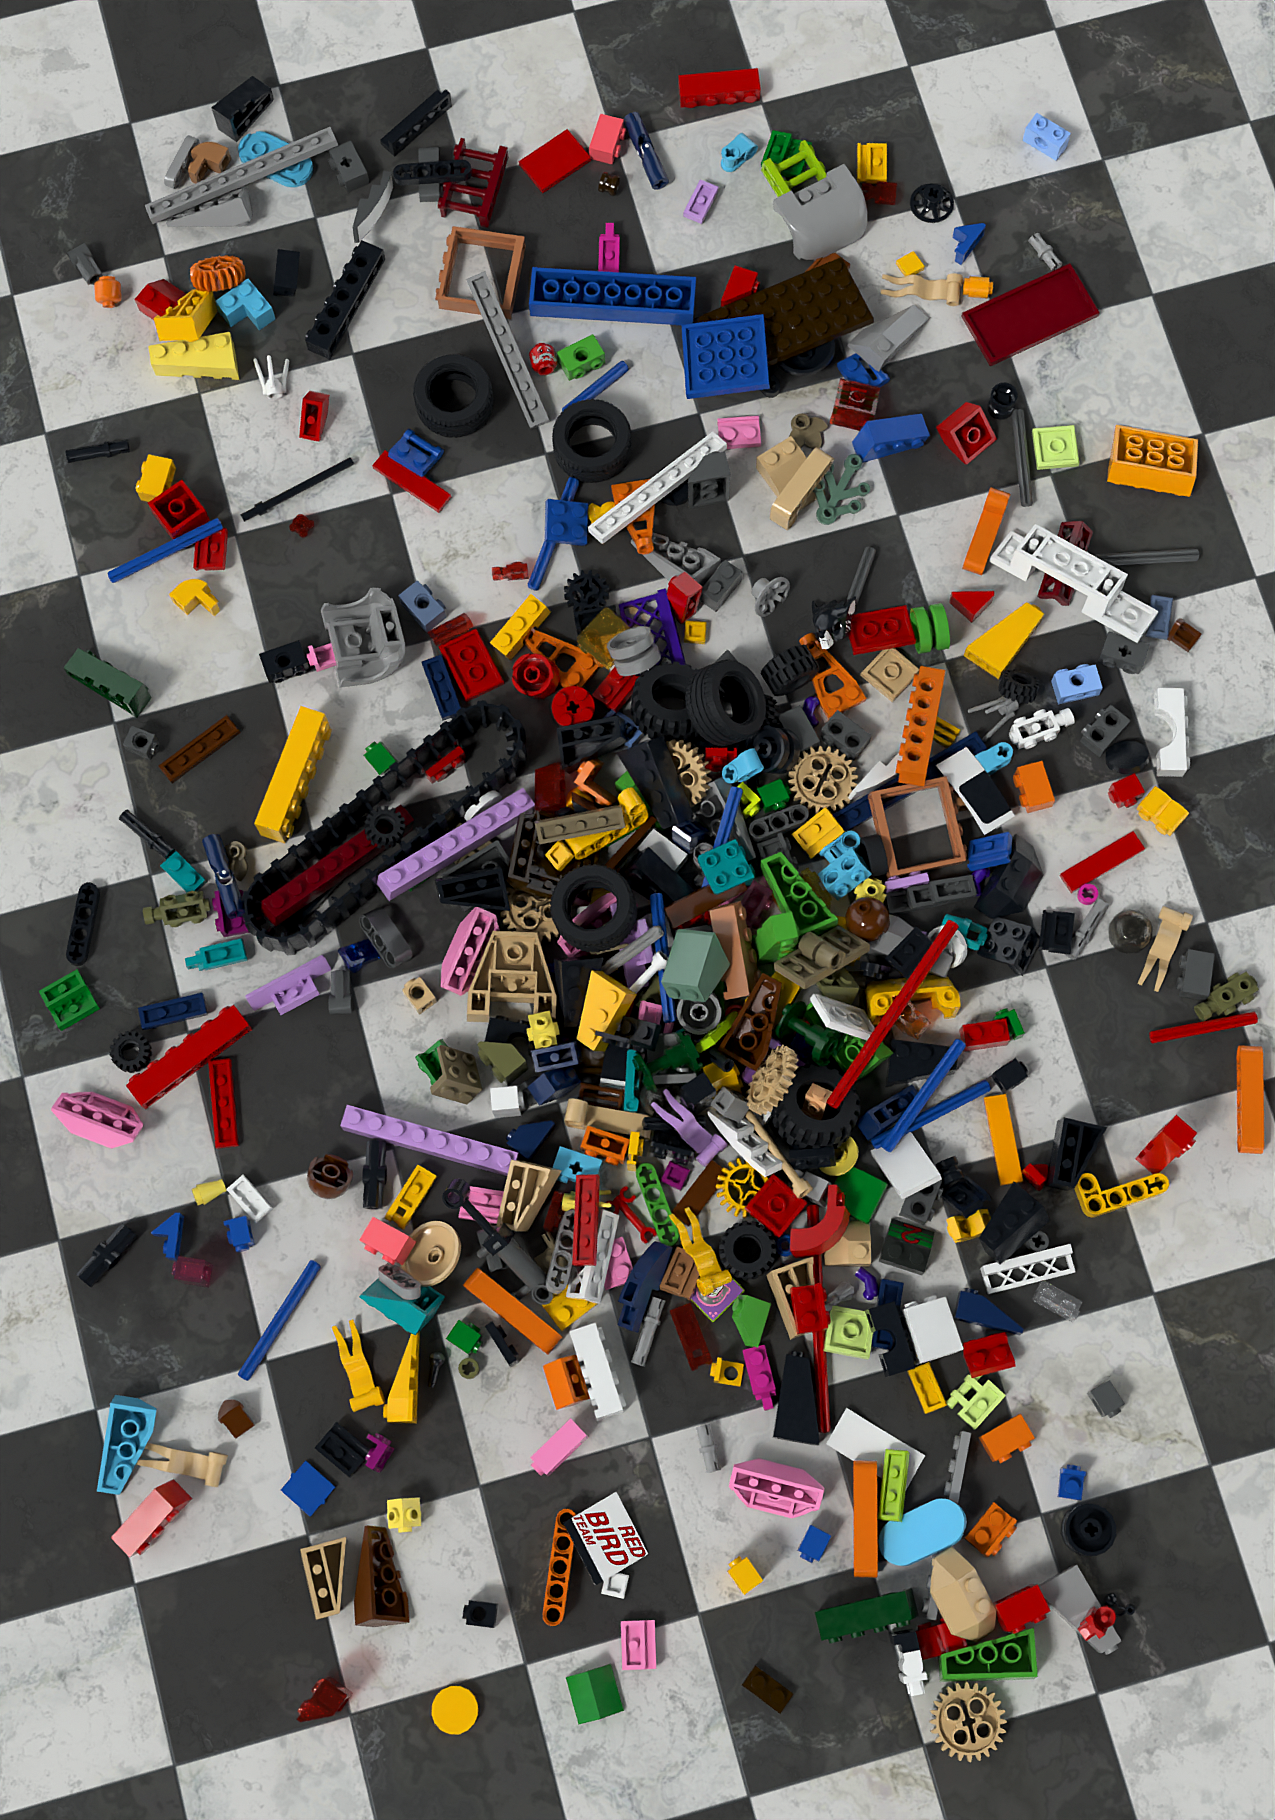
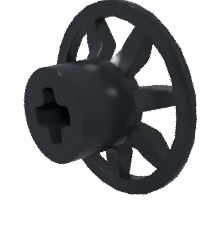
(932, 200)

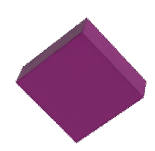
(675, 1175)

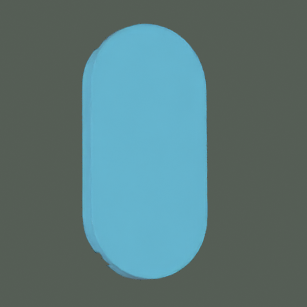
(260, 143)
(922, 1532)

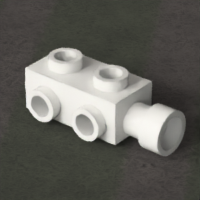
(1032, 726)

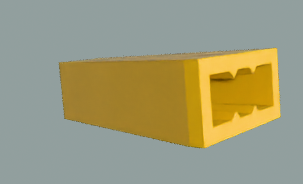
(1002, 642)

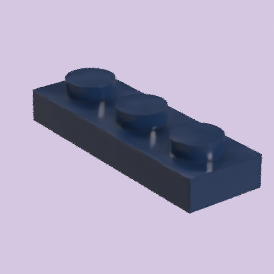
(441, 687)
(172, 1011)
(888, 1292)

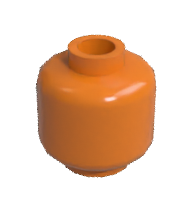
(107, 291)

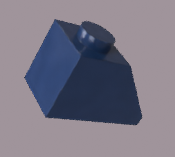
(557, 1056)
(529, 1138)

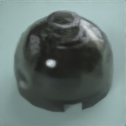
(1130, 931)
(647, 1098)

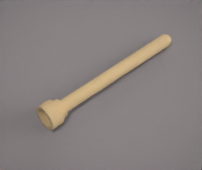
(800, 1186)

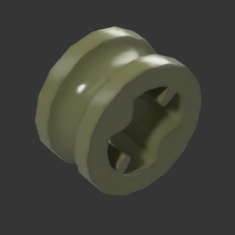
(465, 1362)

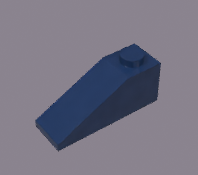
(689, 835)
(886, 1113)
(980, 1311)

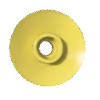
(849, 1154)

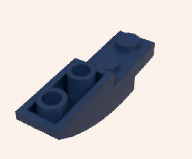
(644, 1277)

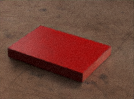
(554, 161)
(881, 630)
(471, 665)

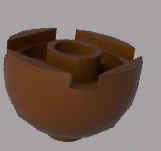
(867, 918)
(329, 1176)

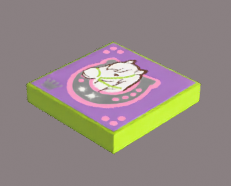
(719, 1300)

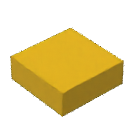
(910, 264)
(695, 632)
(559, 855)

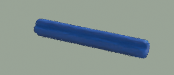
(601, 384)

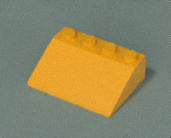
(1153, 460)

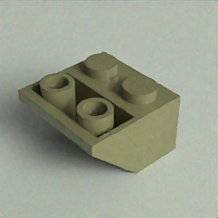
(839, 986)
(505, 1060)

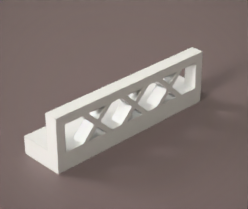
(1026, 1260)
(593, 1277)

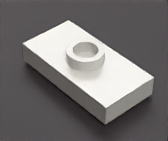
(249, 1198)

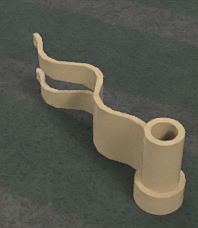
(927, 289)
(1165, 942)
(188, 1463)

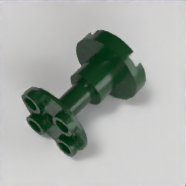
(823, 1041)
(674, 1057)

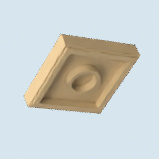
(890, 673)

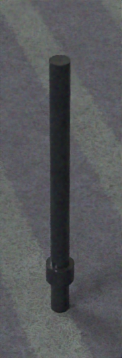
(261, 508)

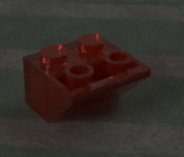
(548, 788)
(326, 1701)

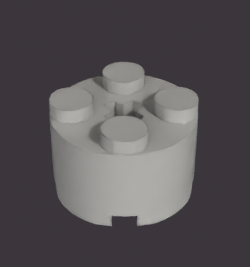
(700, 1023)

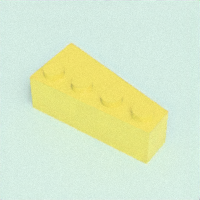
(208, 356)

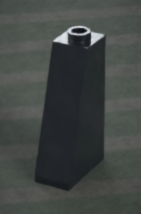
(796, 1404)

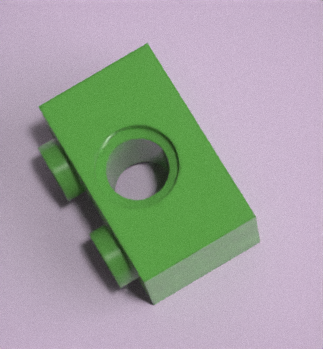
(587, 348)

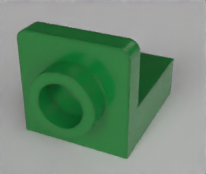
(1013, 1022)

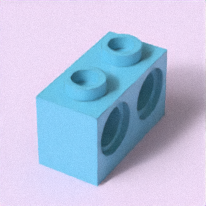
(844, 874)

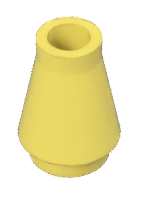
(208, 1191)

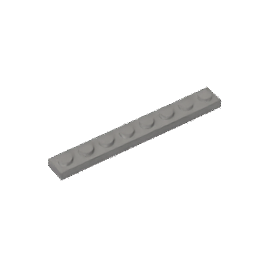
(508, 350)
(952, 1491)

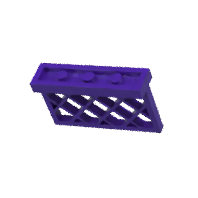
(668, 624)

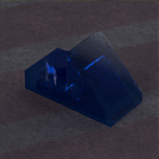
(358, 954)

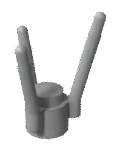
(1004, 706)

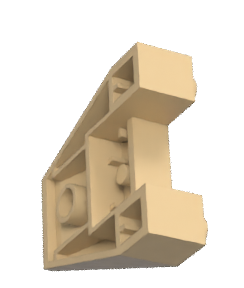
(511, 972)

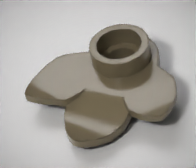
(809, 433)
(237, 863)

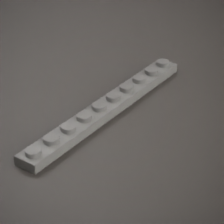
(241, 175)

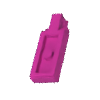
(609, 250)
(760, 1375)

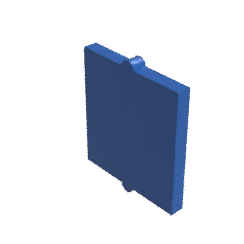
(308, 1488)

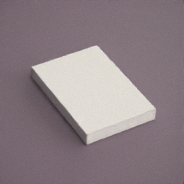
(843, 1017)
(907, 1166)

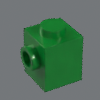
(379, 757)
(774, 796)
(466, 1337)

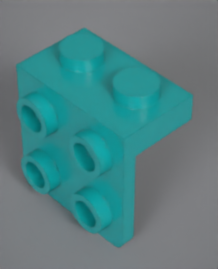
(726, 867)

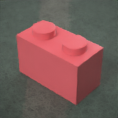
(606, 139)
(387, 1241)

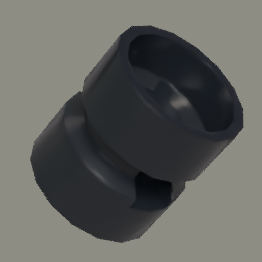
(1002, 401)

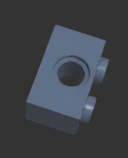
(425, 617)

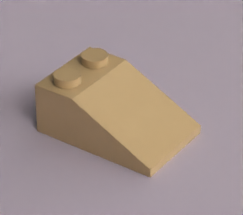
(780, 465)

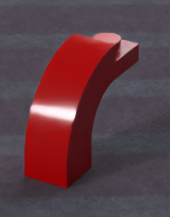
(827, 1232)

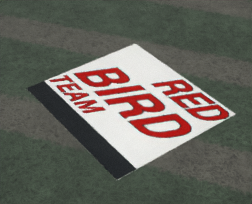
(605, 1538)

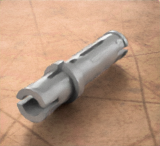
(1082, 936)
(648, 1330)

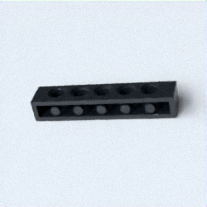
(327, 343)

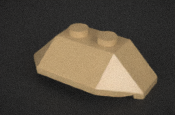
(961, 1596)

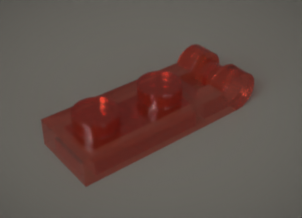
(690, 1335)

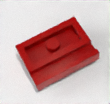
(211, 552)
(614, 690)
(718, 758)

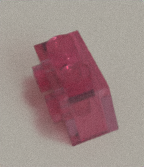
(755, 902)

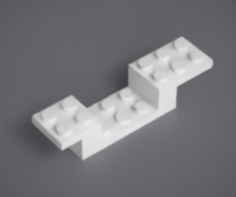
(1080, 571)

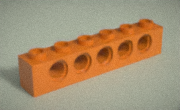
(923, 712)

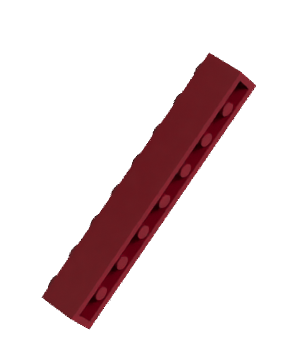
(327, 872)

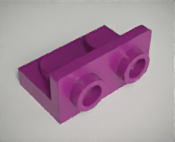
(227, 926)
(378, 1456)

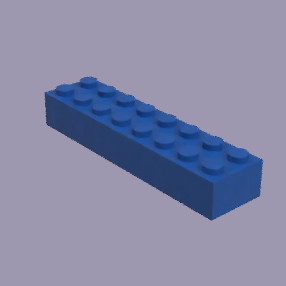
(612, 296)

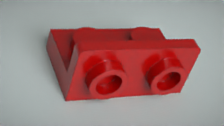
(810, 1308)
(988, 1354)

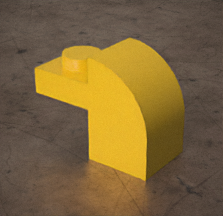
(191, 593)
(969, 1228)

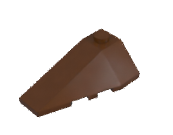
(753, 1027)
(378, 1590)

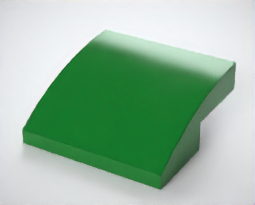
(781, 147)
(69, 1000)
(861, 1193)

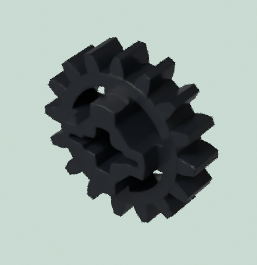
(578, 590)

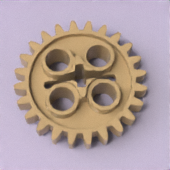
(806, 773)
(694, 788)
(544, 926)
(772, 1080)
(988, 1714)

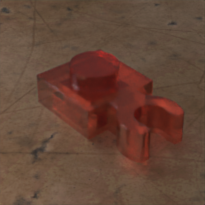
(883, 192)
(515, 571)
(553, 1217)

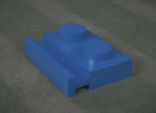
(989, 851)

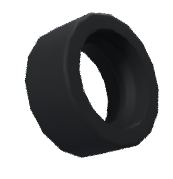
(874, 854)

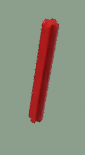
(1203, 1027)

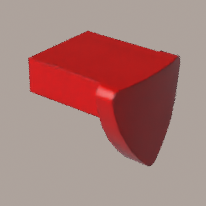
(1036, 1175)

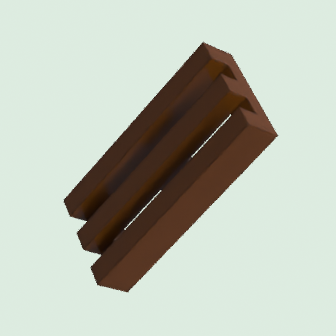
(601, 1096)

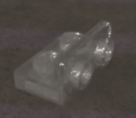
(1057, 1301)

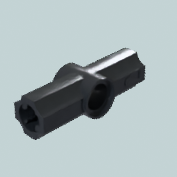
(374, 1174)
(106, 1255)

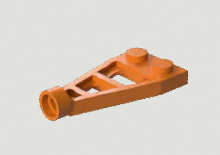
(643, 537)
(580, 671)
(842, 699)

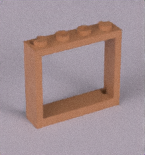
(486, 239)
(950, 811)

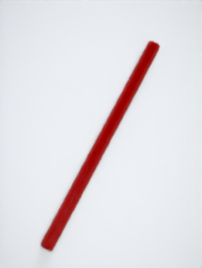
(892, 1014)
(820, 1357)

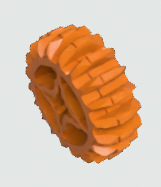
(217, 273)

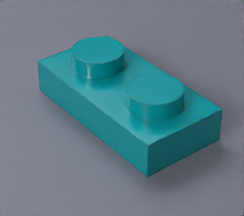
(183, 873)

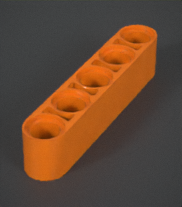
(1250, 1100)
(512, 1311)
(865, 1518)
(555, 1578)

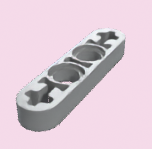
(563, 1251)

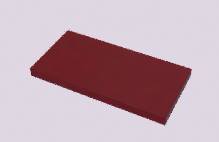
(1030, 314)

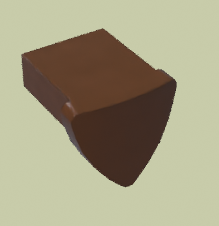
(1183, 635)
(234, 1417)

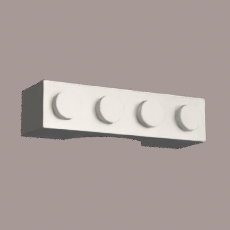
(1170, 706)

